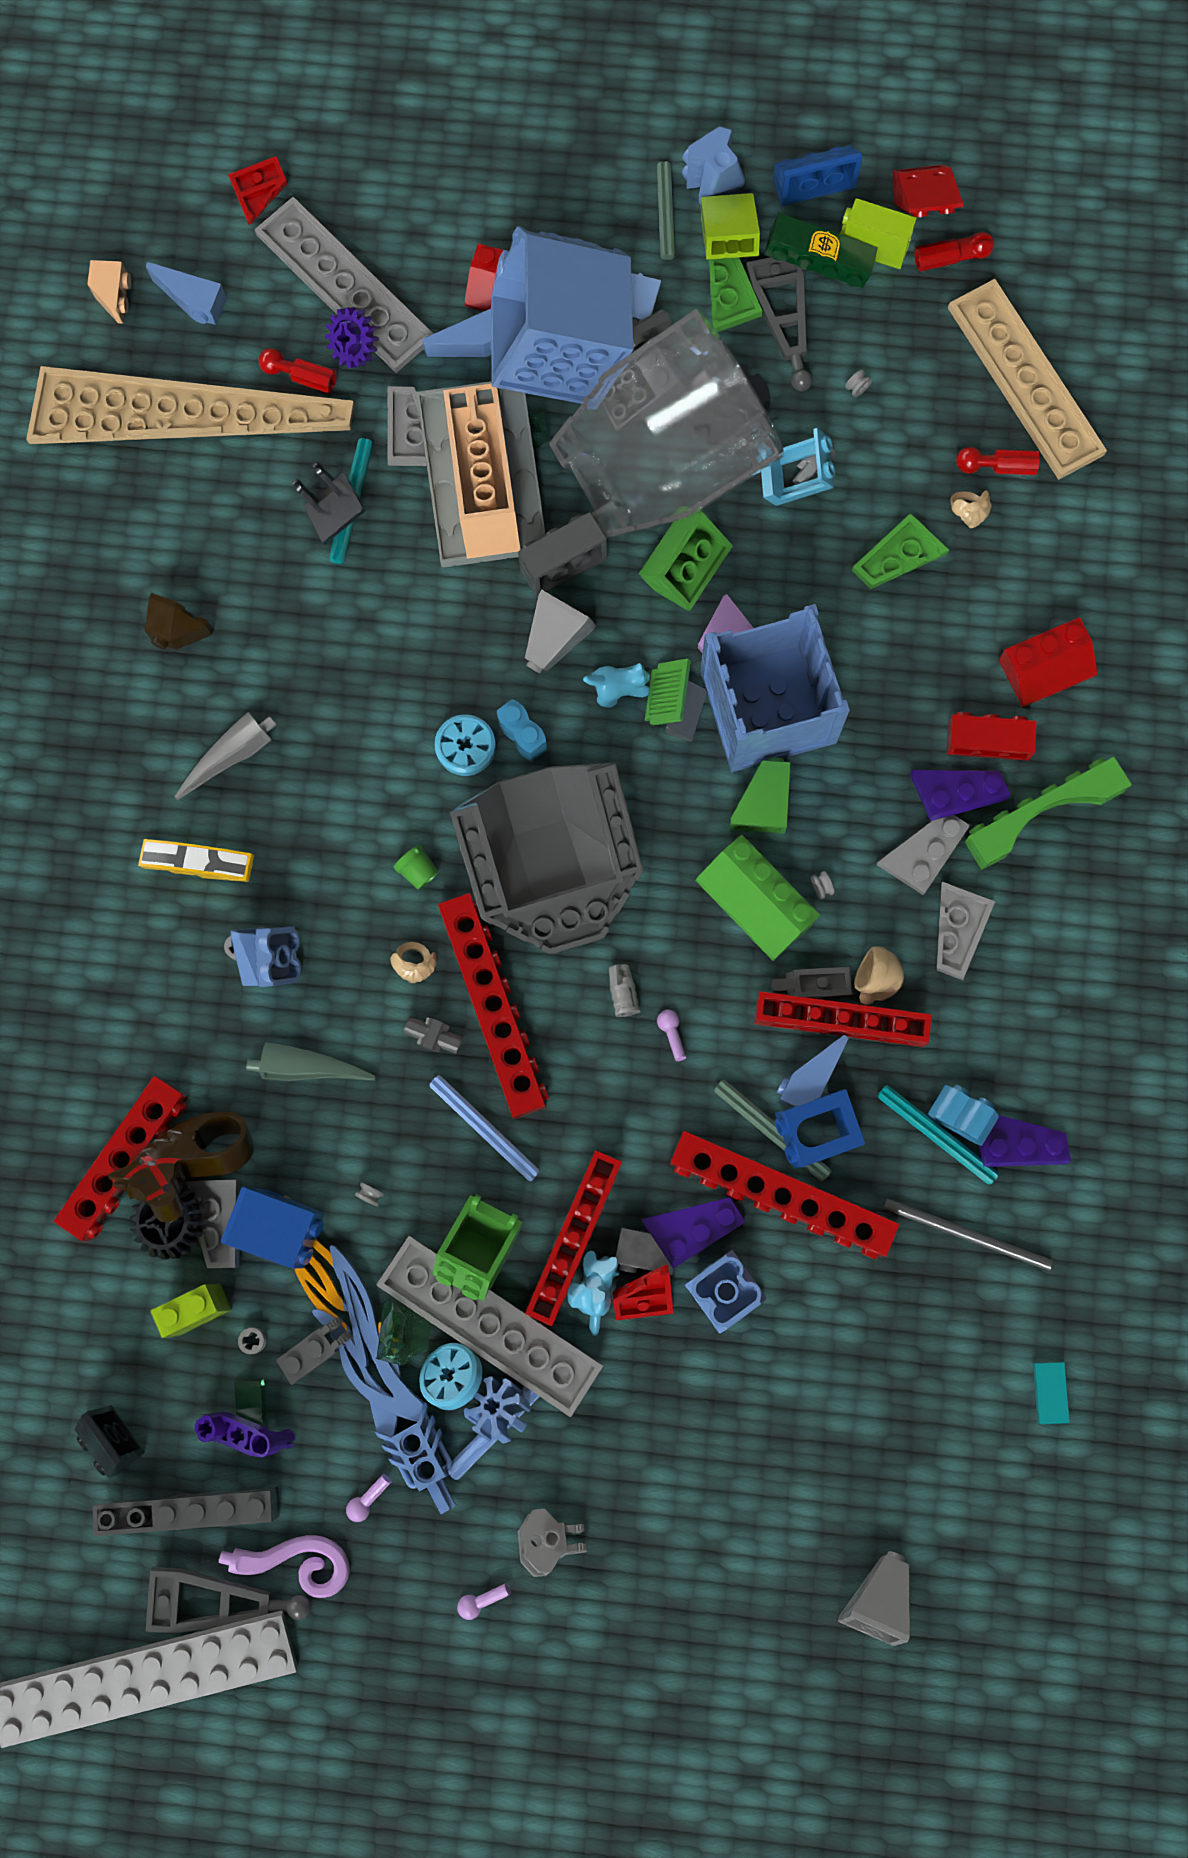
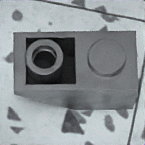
(639, 1251)

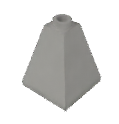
(554, 632)
(882, 1602)

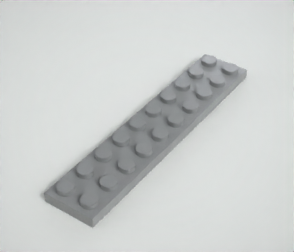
(145, 1678)

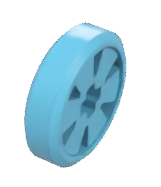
(459, 730)
(465, 1379)

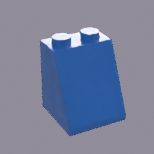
(273, 1227)

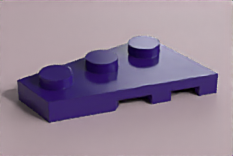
(955, 792)
(1023, 1144)
(692, 1229)

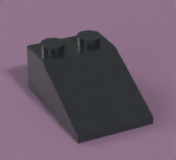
(107, 1440)

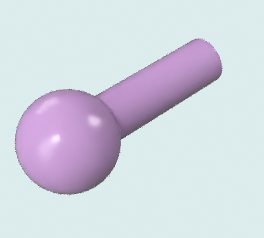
(668, 1021)
(359, 1508)
(470, 1605)

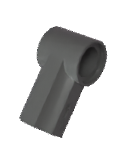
(649, 327)

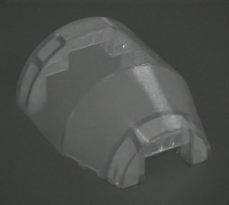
(667, 431)

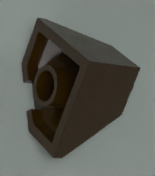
(172, 625)

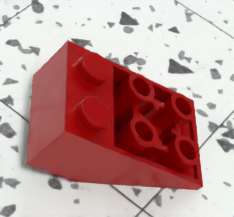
(926, 190)

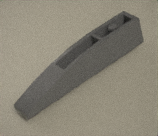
(186, 1511)

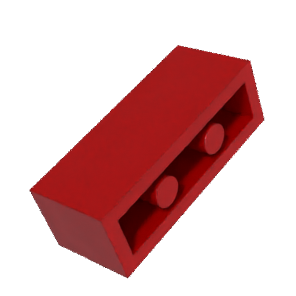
(991, 736)

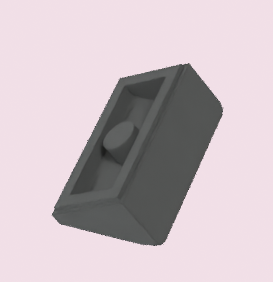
(693, 706)

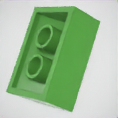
(686, 560)

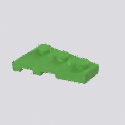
(731, 294)
(899, 552)

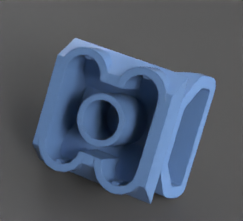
(713, 165)
(267, 955)
(726, 1291)

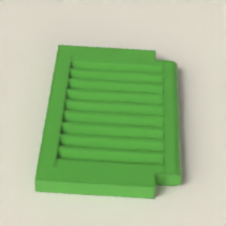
(668, 692)

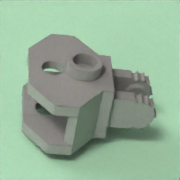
(549, 1542)

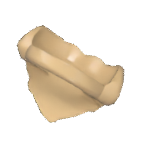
(974, 512)
(410, 971)

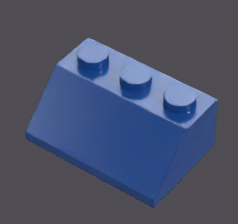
(817, 174)

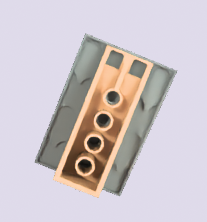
(480, 472)

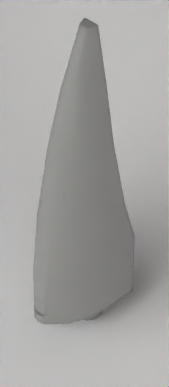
(234, 746)

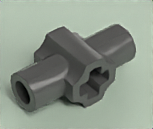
(433, 1035)

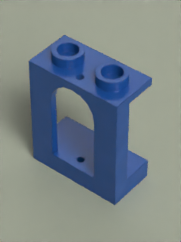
(845, 1119)

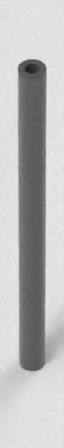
(968, 1234)

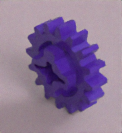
(351, 337)

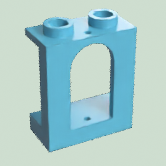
(773, 475)

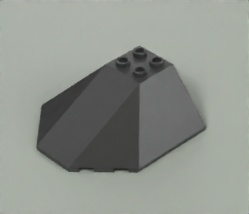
(550, 853)

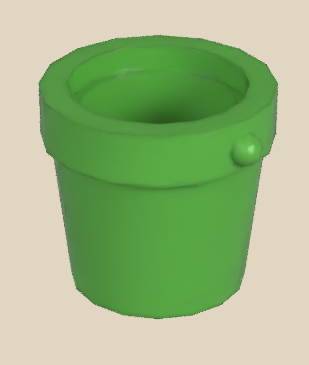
(416, 867)

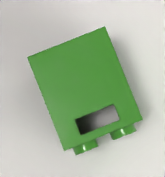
(476, 1248)

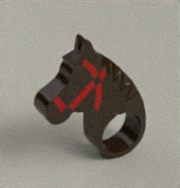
(178, 1154)

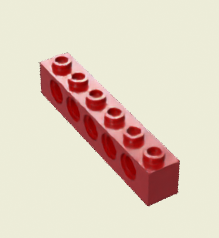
(842, 1019)
(73, 1214)
(573, 1238)

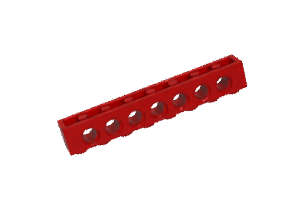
(453, 914)
(881, 1229)

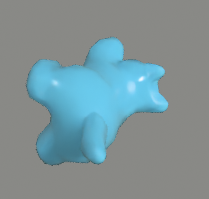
(615, 683)
(594, 1293)

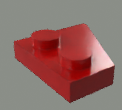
(258, 186)
(644, 1296)

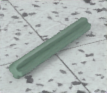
(665, 206)

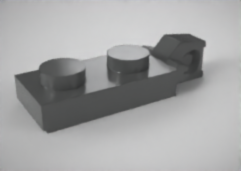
(815, 983)

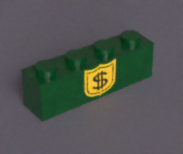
(820, 250)

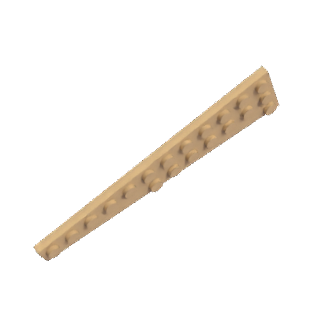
(121, 407)

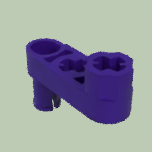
(257, 1441)

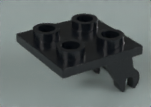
(333, 507)

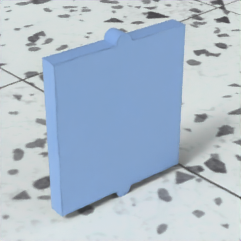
(643, 295)

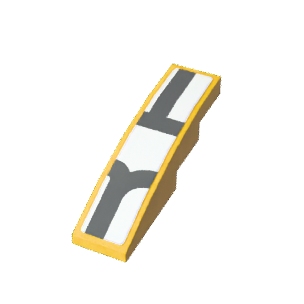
(196, 860)

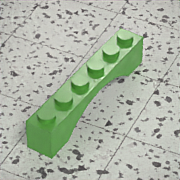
(1095, 786)

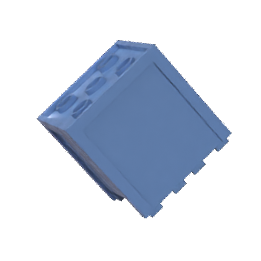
(773, 690)

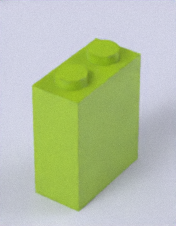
(730, 226)
(880, 228)
(190, 1310)

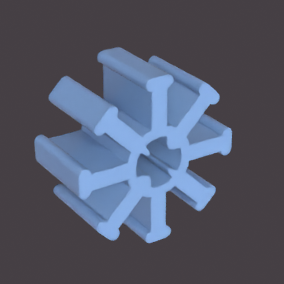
(495, 1424)

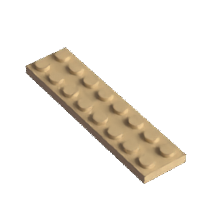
(1027, 379)

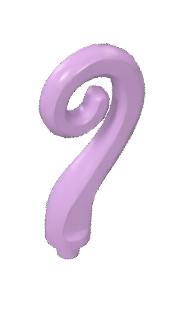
(251, 1563)

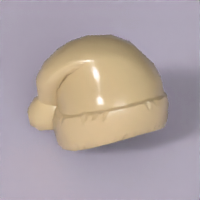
(878, 975)

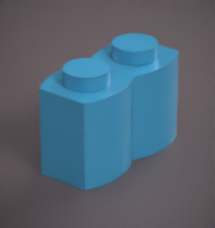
(517, 726)
(964, 1114)

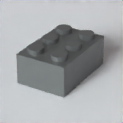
(562, 554)

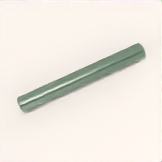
(763, 1123)

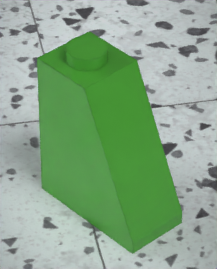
(765, 800)

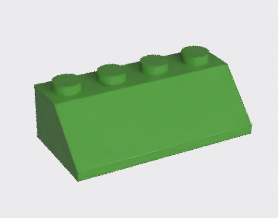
(757, 897)

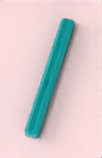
(356, 478)
(937, 1134)

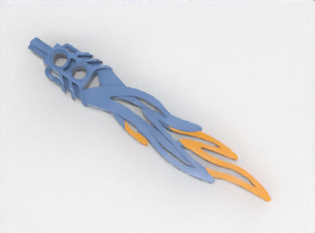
(383, 1405)

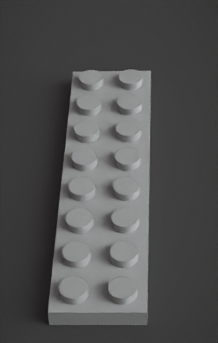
(342, 280)
(492, 1330)

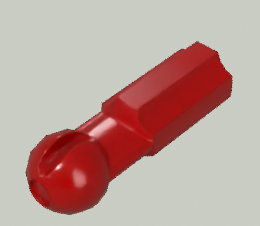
(953, 251)
(301, 371)
(1002, 461)

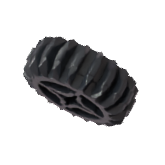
(176, 1239)

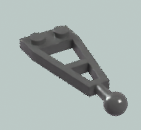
(772, 273)
(165, 1601)

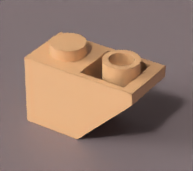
(109, 286)

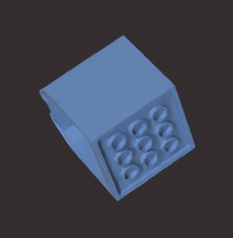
(559, 315)

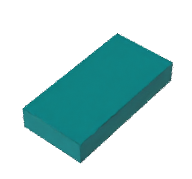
(1051, 1393)

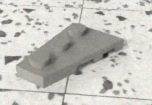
(404, 428)
(925, 853)
(960, 928)
(218, 1200)

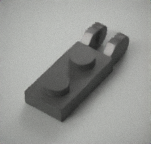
(312, 1351)

